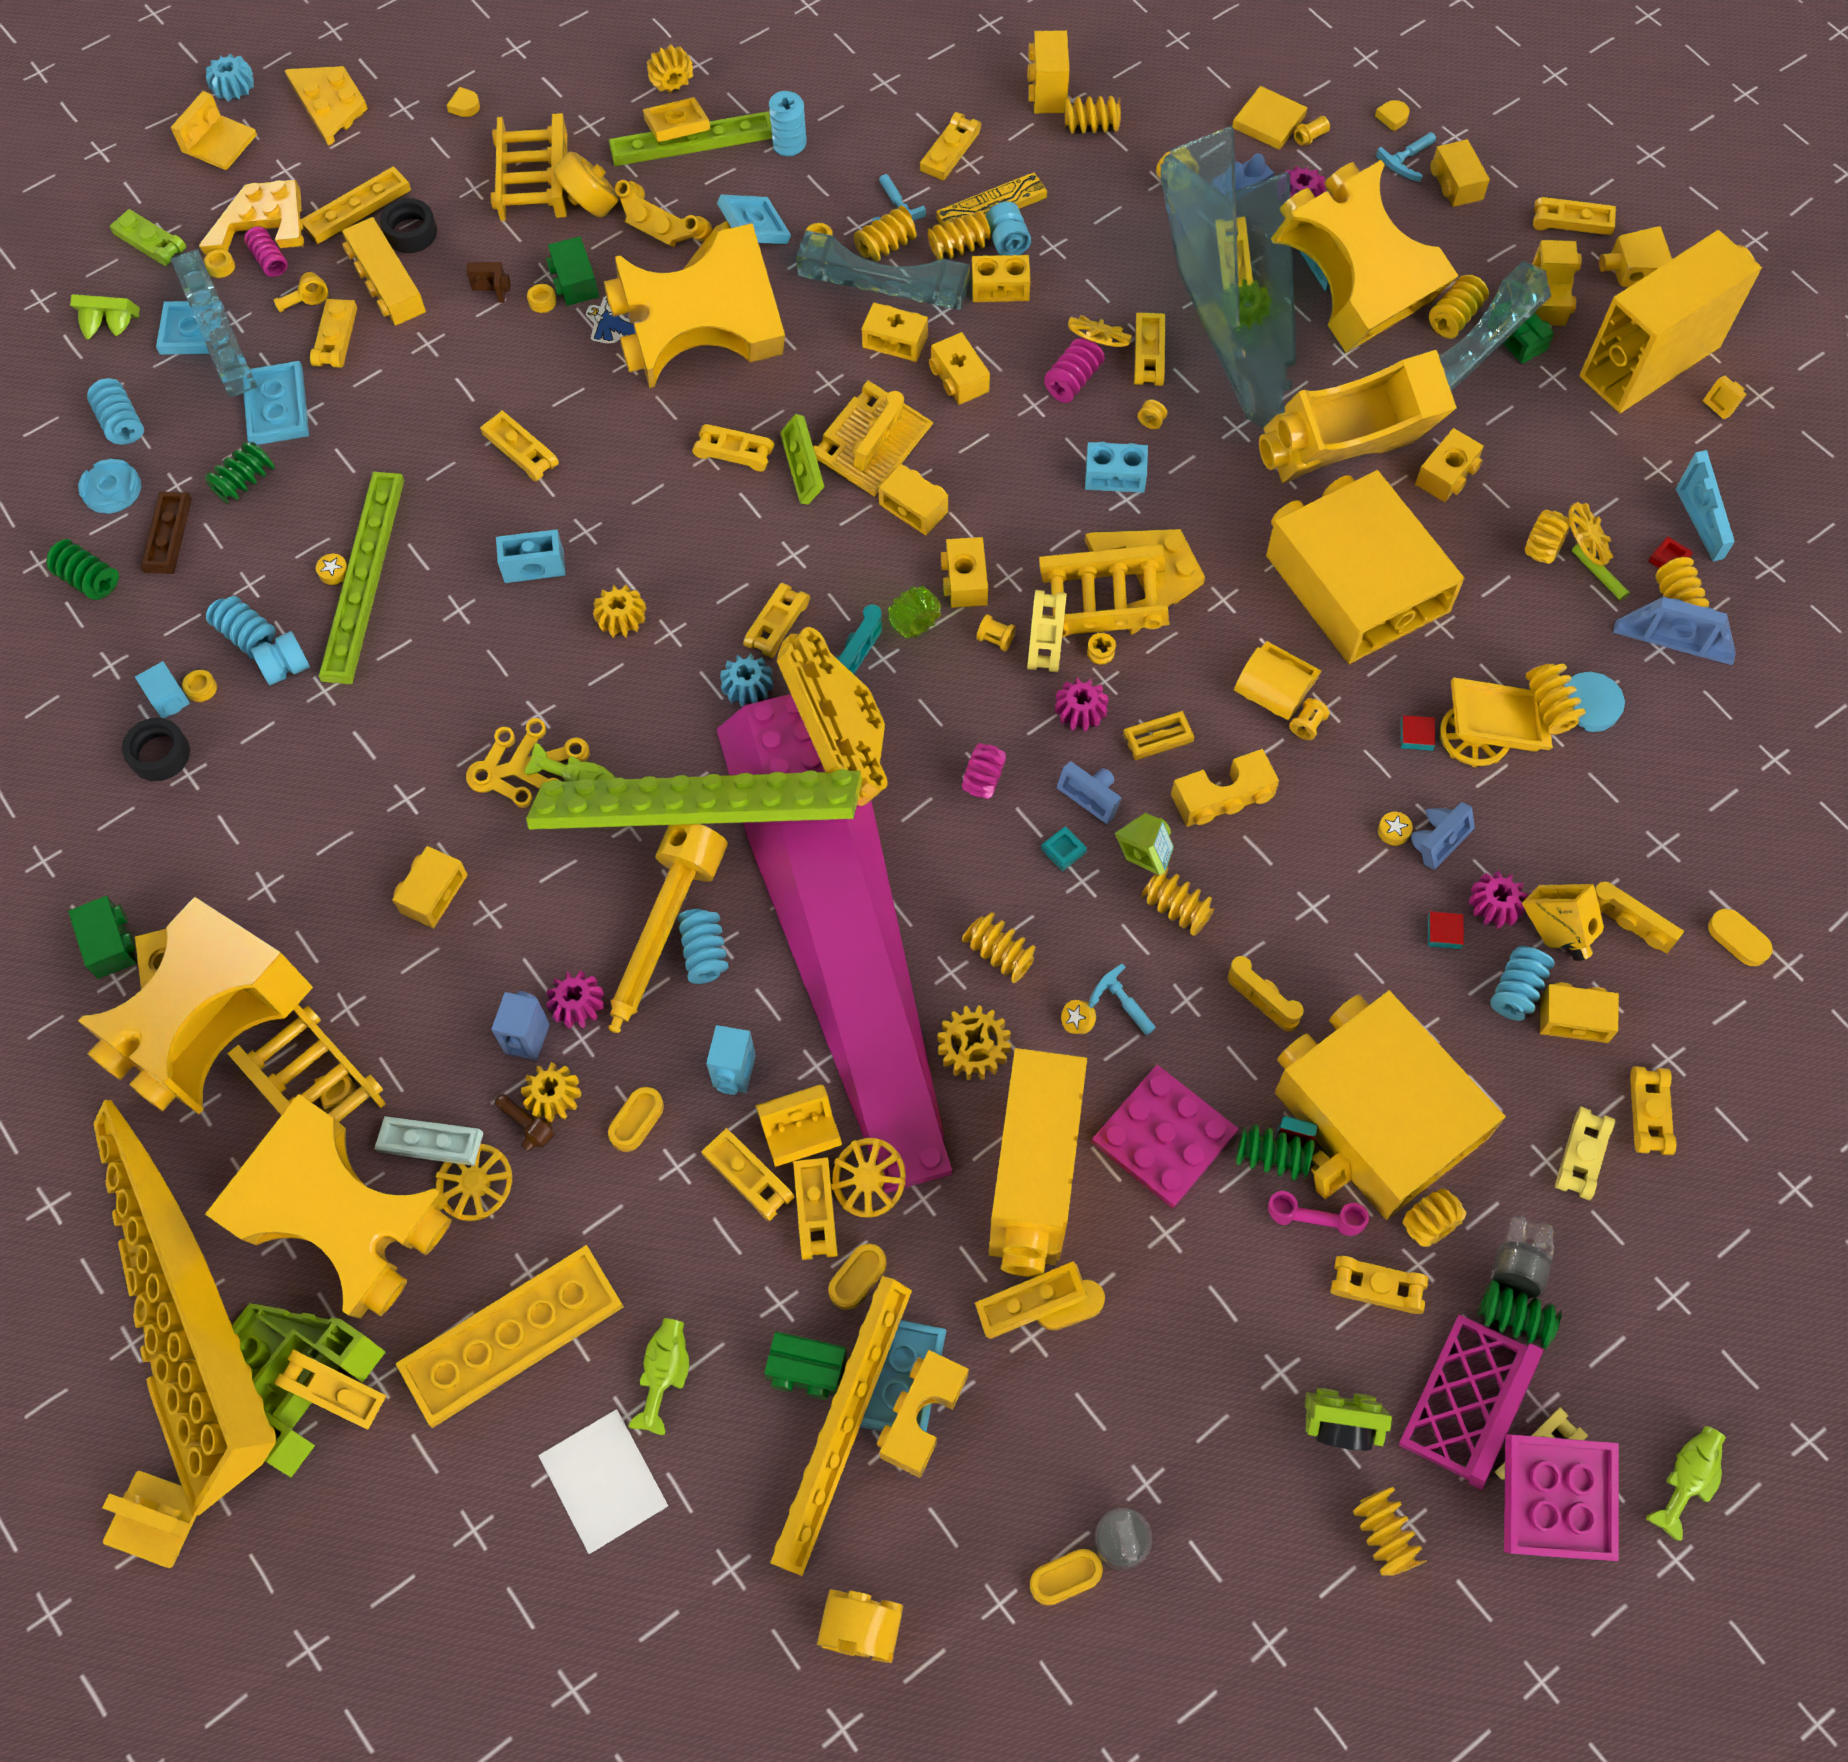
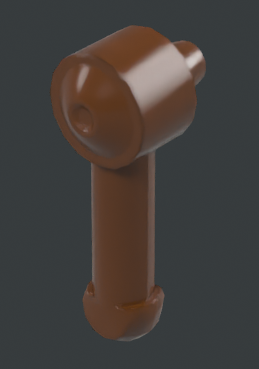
(536, 1131)

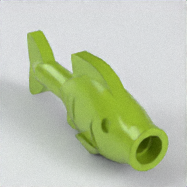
(573, 771)
(664, 1365)
(1695, 1473)

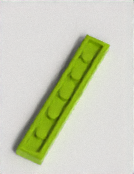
(721, 134)

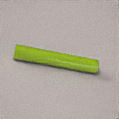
(1602, 574)

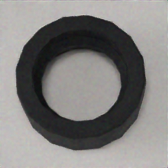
(408, 209)
(148, 730)

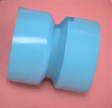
(1008, 229)
(280, 658)

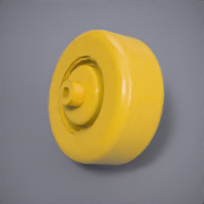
(586, 184)

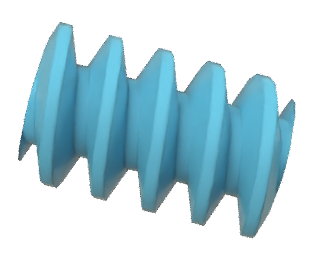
(787, 123)
(114, 411)
(239, 624)
(702, 945)
(1521, 982)

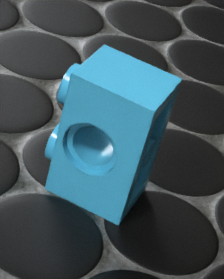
(530, 556)
(731, 1059)

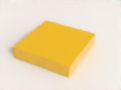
(1269, 117)
(676, 119)

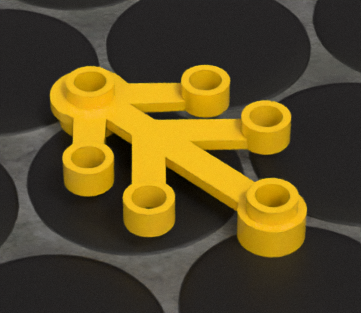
(518, 763)

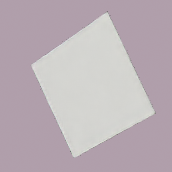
(603, 1481)

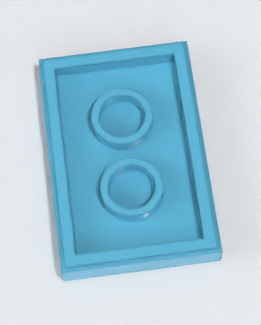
(278, 404)
(909, 1343)

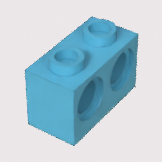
(1116, 467)

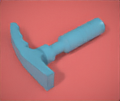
(1394, 161)
(896, 198)
(1128, 1003)

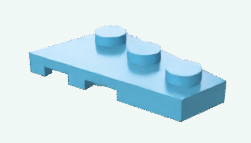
(1705, 506)

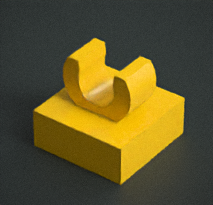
(1724, 397)
(1330, 1173)

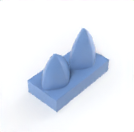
(1252, 171)
(1449, 831)

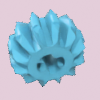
(229, 77)
(746, 680)

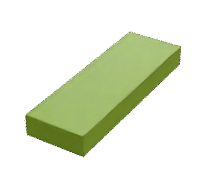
(802, 459)

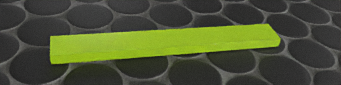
(361, 578)

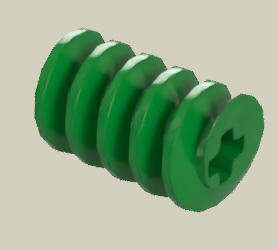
(238, 471)
(81, 569)
(1275, 1152)
(1519, 1314)

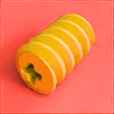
(1092, 114)
(885, 234)
(959, 234)
(1458, 306)
(1680, 582)
(1554, 697)
(1178, 901)
(1000, 946)
(1388, 1533)

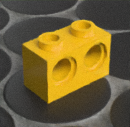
(1000, 278)

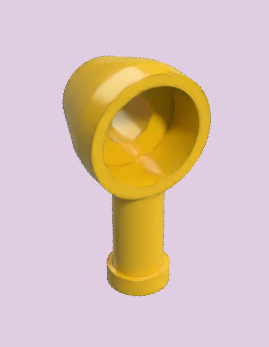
(309, 294)

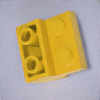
(1276, 680)

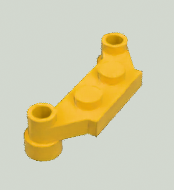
(657, 221)

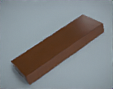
(166, 532)

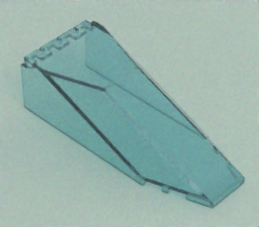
(1204, 233)

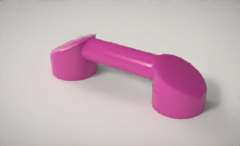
(1350, 1222)

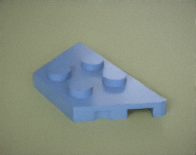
(1681, 628)

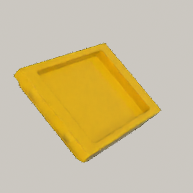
(1498, 716)

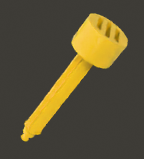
(690, 854)

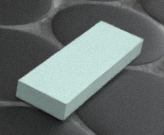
(429, 1140)

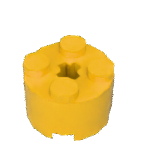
(860, 1626)

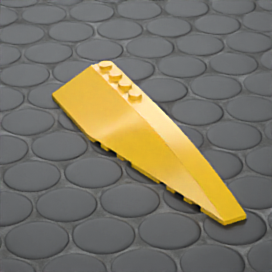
(198, 1370)

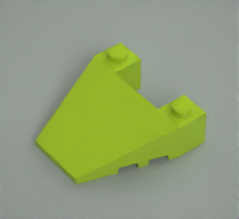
(266, 1342)

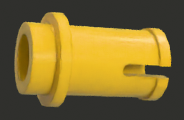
(1306, 133)

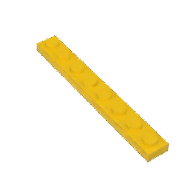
(841, 1427)

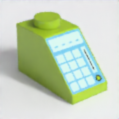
(1147, 843)

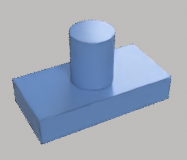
(1090, 791)

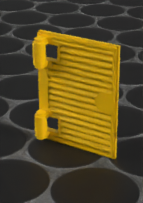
(853, 424)

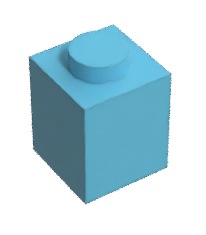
(162, 690)

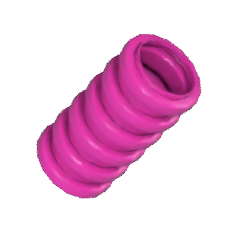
(265, 251)

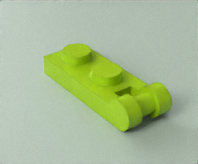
(147, 237)

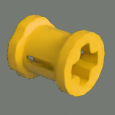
(996, 632)
(1310, 731)

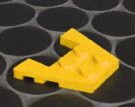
(264, 206)
(1181, 571)

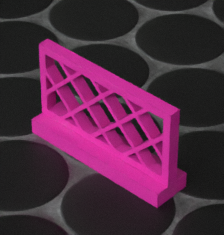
(1501, 1416)

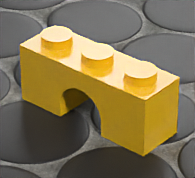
(1201, 800)
(934, 1381)

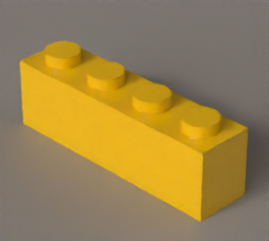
(383, 271)

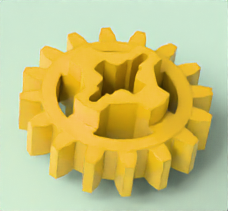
(962, 1033)

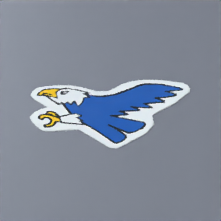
(606, 327)

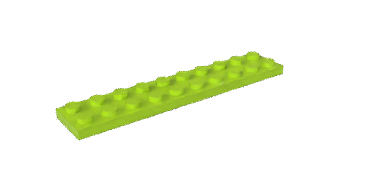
(696, 800)

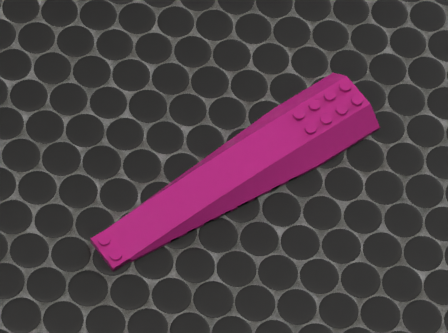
(847, 944)

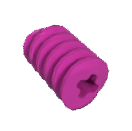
(1073, 369)

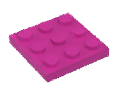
(1164, 1136)
(1561, 1498)

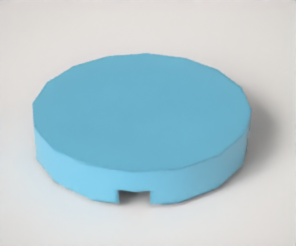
(109, 486)
(1599, 698)

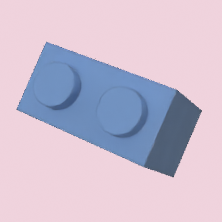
(520, 1025)

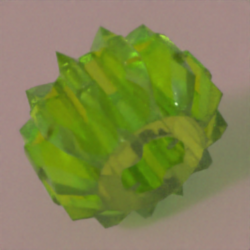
(1258, 302)
(914, 612)

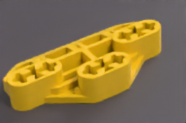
(835, 710)

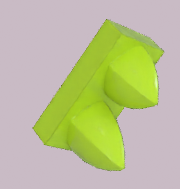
(93, 308)

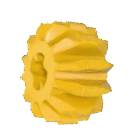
(670, 68)
(1547, 536)
(619, 611)
(564, 1088)
(1434, 1217)

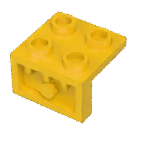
(209, 135)

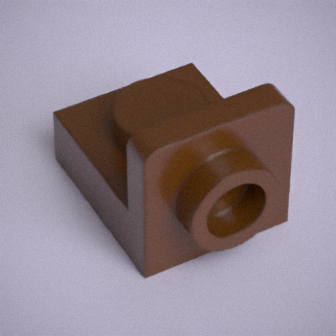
(489, 276)

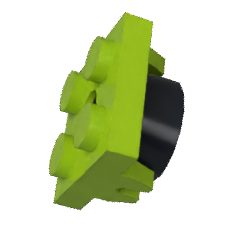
(1346, 1421)

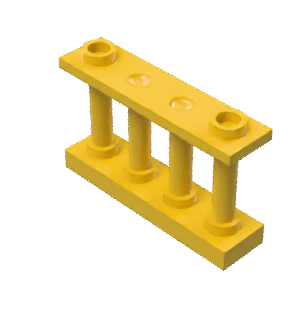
(556, 195)
(1108, 563)
(274, 1085)

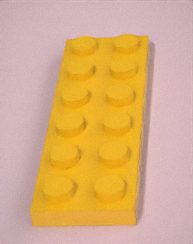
(509, 1336)

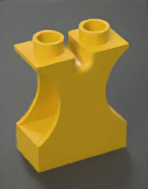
(1368, 262)
(712, 303)
(1358, 417)
(200, 998)
(307, 1190)

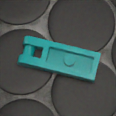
(861, 641)

